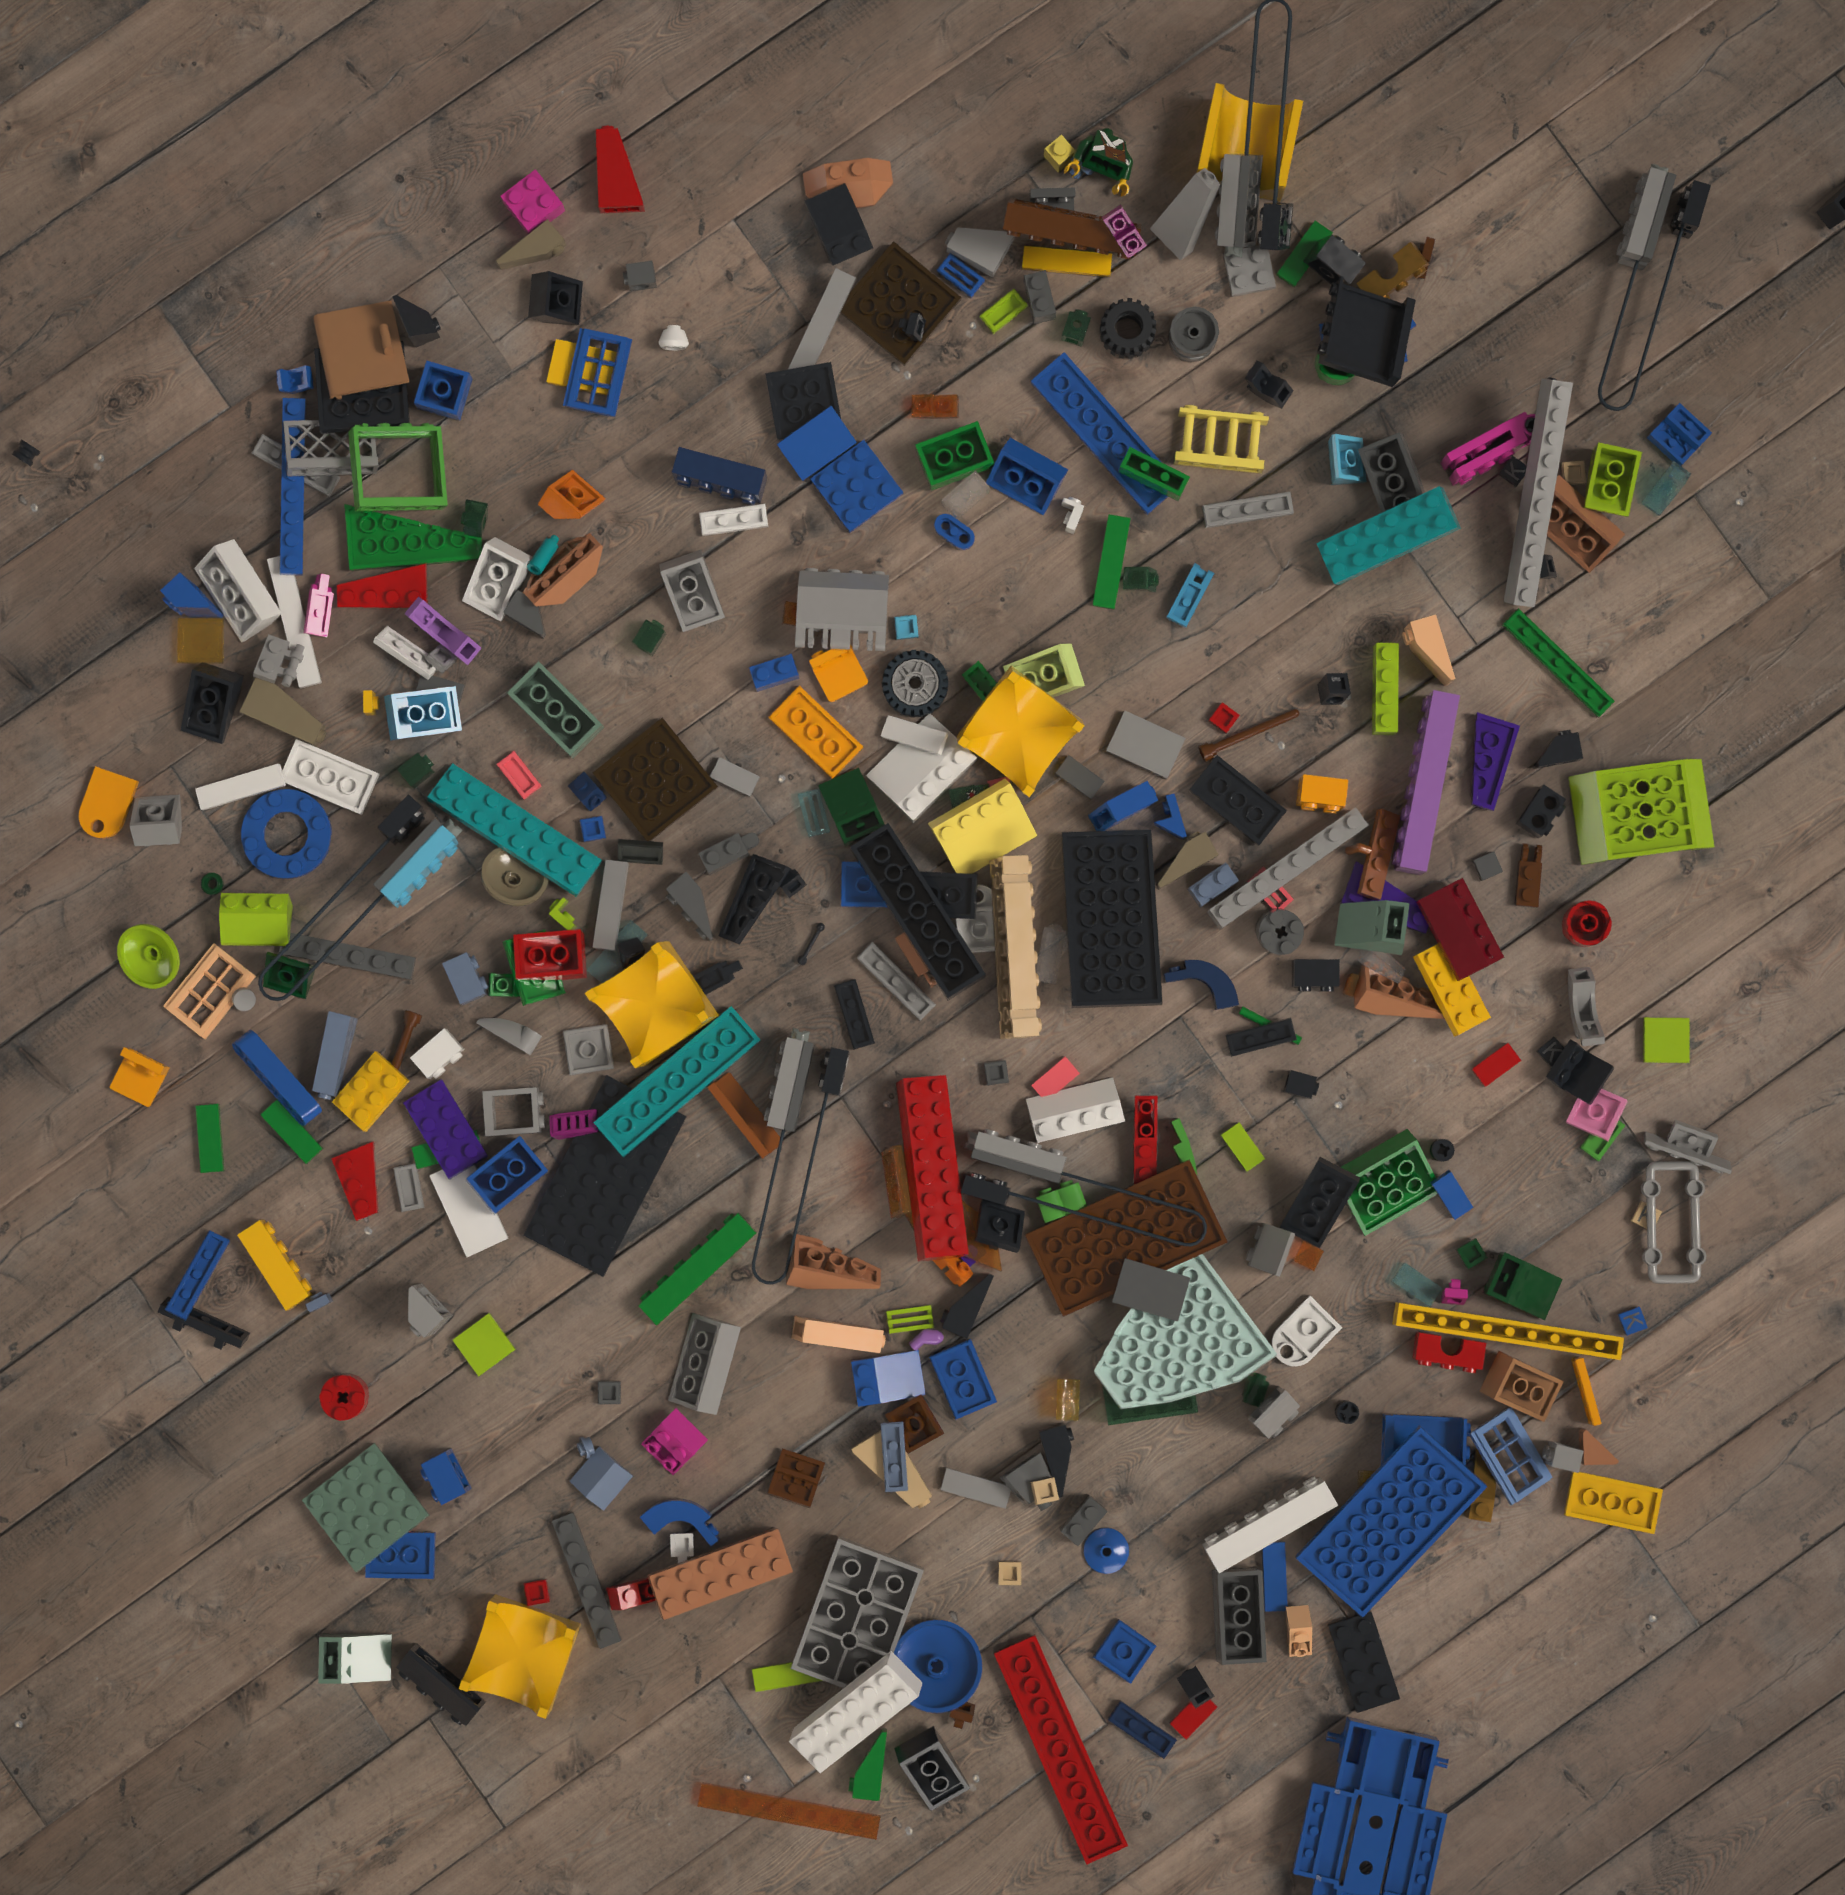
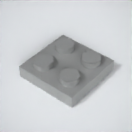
(1251, 272)

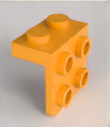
(838, 672)

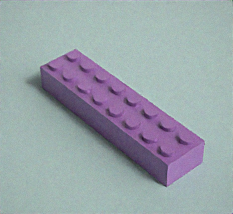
(1426, 783)

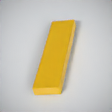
(1066, 261)

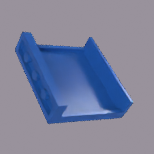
(1448, 1431)

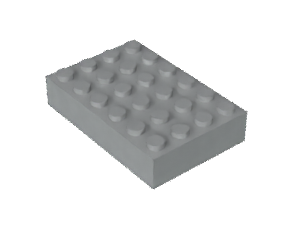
(856, 1613)

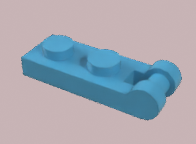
(1189, 596)

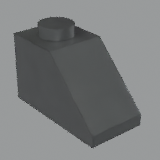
(525, 613)

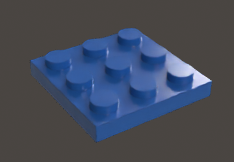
(856, 486)

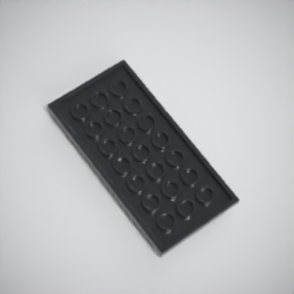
(1111, 919)
(599, 1190)

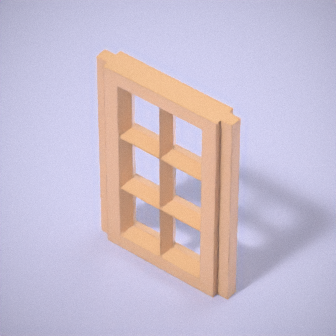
(191, 981)

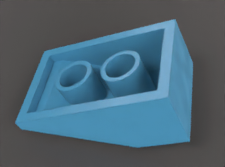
(422, 713)

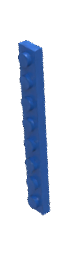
(292, 496)

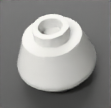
(673, 338)

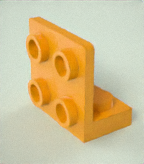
(139, 1077)

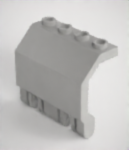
(843, 606)

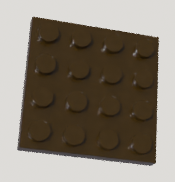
(891, 292)
(655, 780)

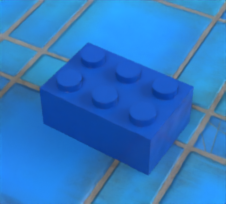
(506, 1175)

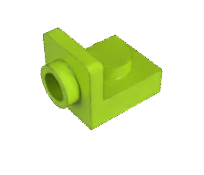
(564, 919)

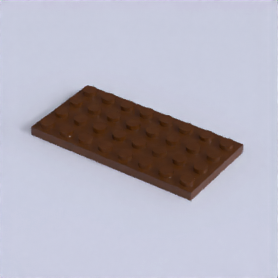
(1086, 1256)

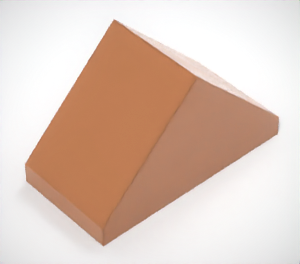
(1594, 1451)

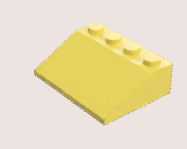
(983, 828)

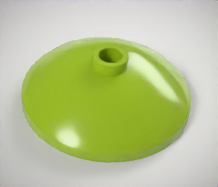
(141, 962)

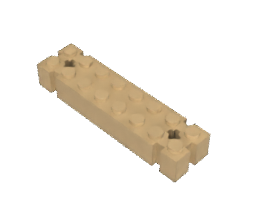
(1015, 947)

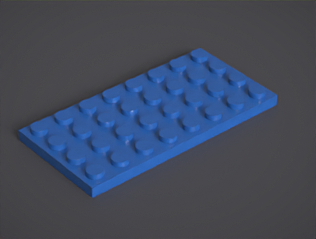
(1391, 1521)

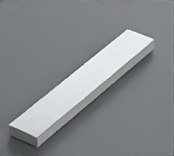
(294, 621)

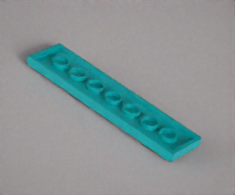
(514, 830)
(677, 1081)

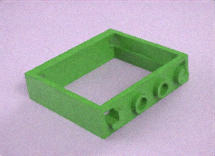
(404, 430)

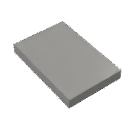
(1145, 744)

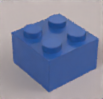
(443, 390)
(445, 1477)

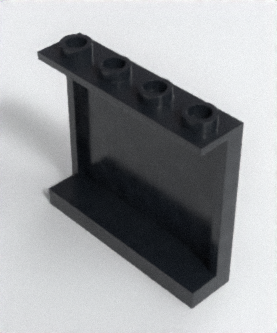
(1365, 333)

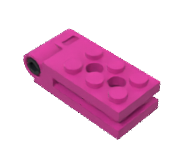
(1515, 434)

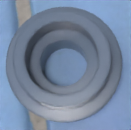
(585, 1447)

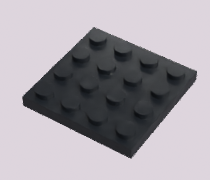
(368, 407)

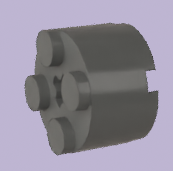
(1284, 943)

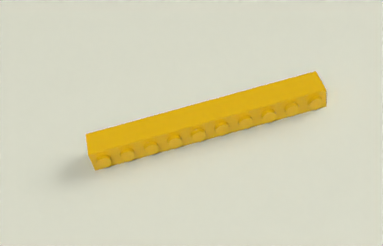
(1508, 1331)

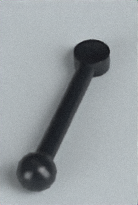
(802, 959)

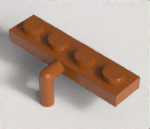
(1377, 854)

